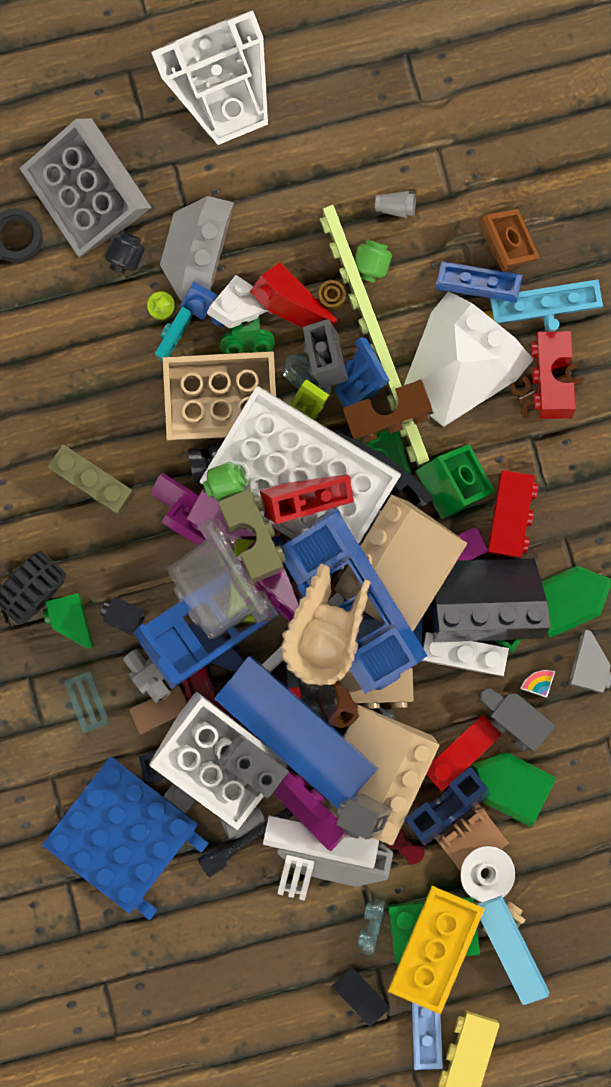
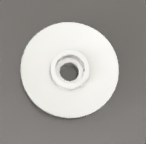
(500, 876)

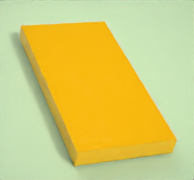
(436, 950)

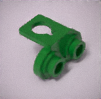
(247, 339)

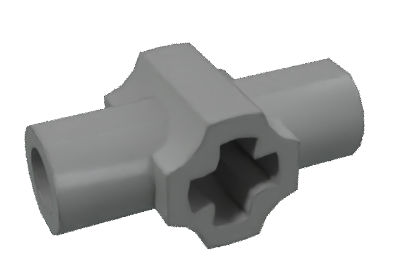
(146, 676)

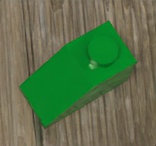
(69, 619)

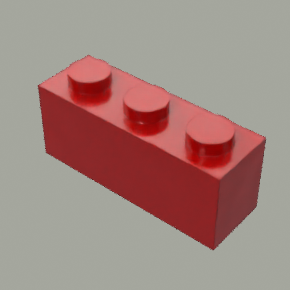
(512, 514)

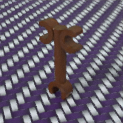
(526, 396)

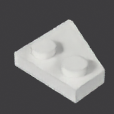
(236, 304)

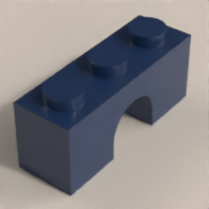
(455, 802)

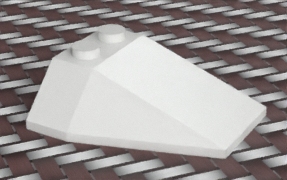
(219, 76)

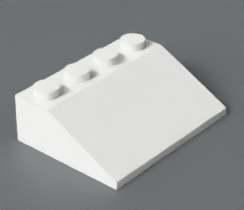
(192, 756)

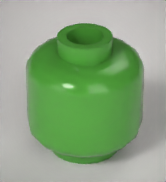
(372, 260)
(225, 481)

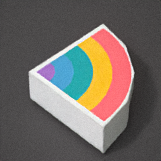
(538, 683)

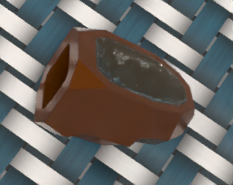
(337, 705)

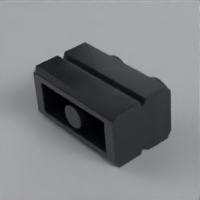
(122, 615)

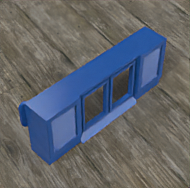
(177, 649)
(386, 650)

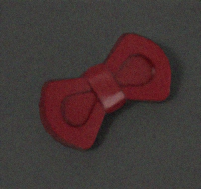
(413, 853)

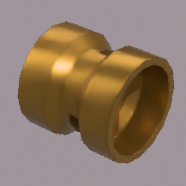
(332, 300)

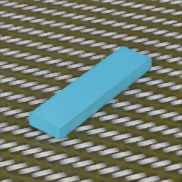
(512, 951)

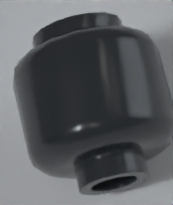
(124, 252)

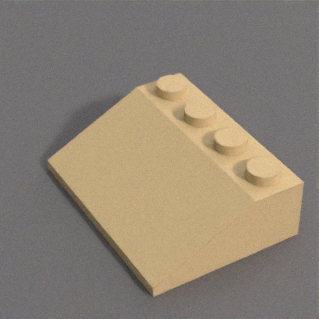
(211, 390)
(409, 557)
(402, 760)

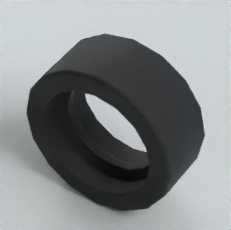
(37, 235)

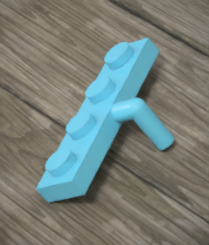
(548, 303)

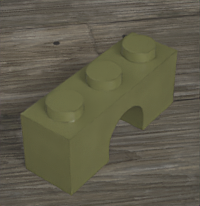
(91, 480)
(243, 512)

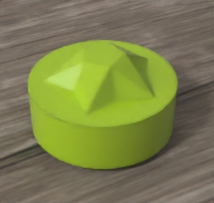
(161, 305)

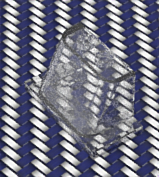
(217, 584)

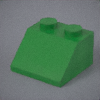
(455, 481)

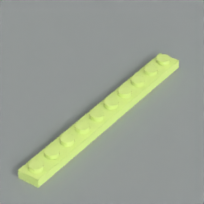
(369, 325)

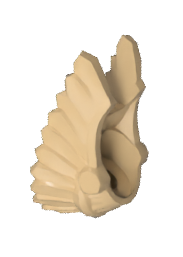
(321, 636)

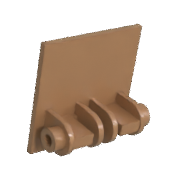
(469, 833)

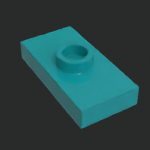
(172, 333)

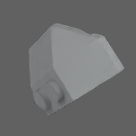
(196, 243)
(345, 872)

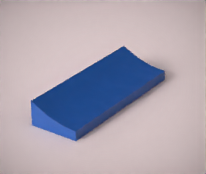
(295, 732)

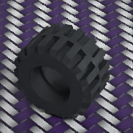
(30, 587)

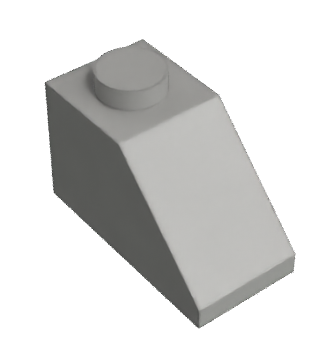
(590, 665)

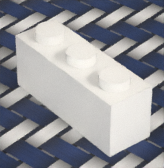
(466, 655)

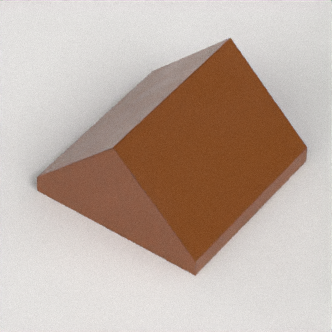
(508, 240)

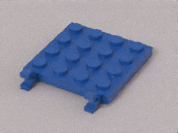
(122, 836)

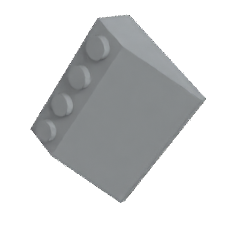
(84, 186)

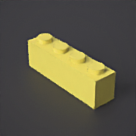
(470, 1052)

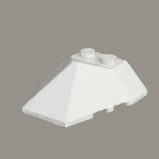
(464, 358)

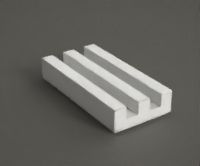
(293, 888)

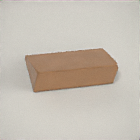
(151, 715)

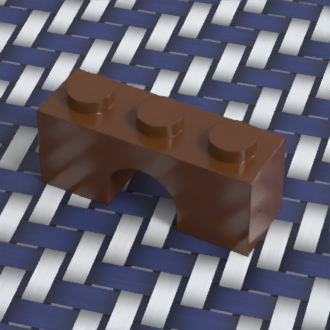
(412, 406)

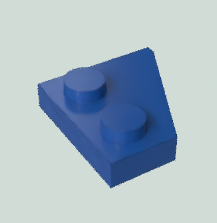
(364, 376)

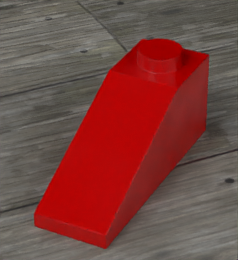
(289, 298)
(305, 497)
(462, 752)

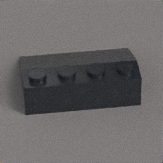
(490, 602)

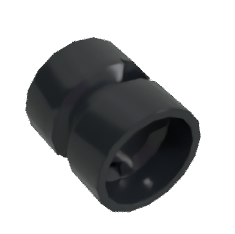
(201, 459)

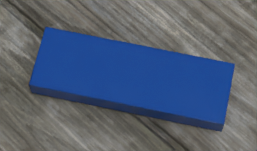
(479, 282)

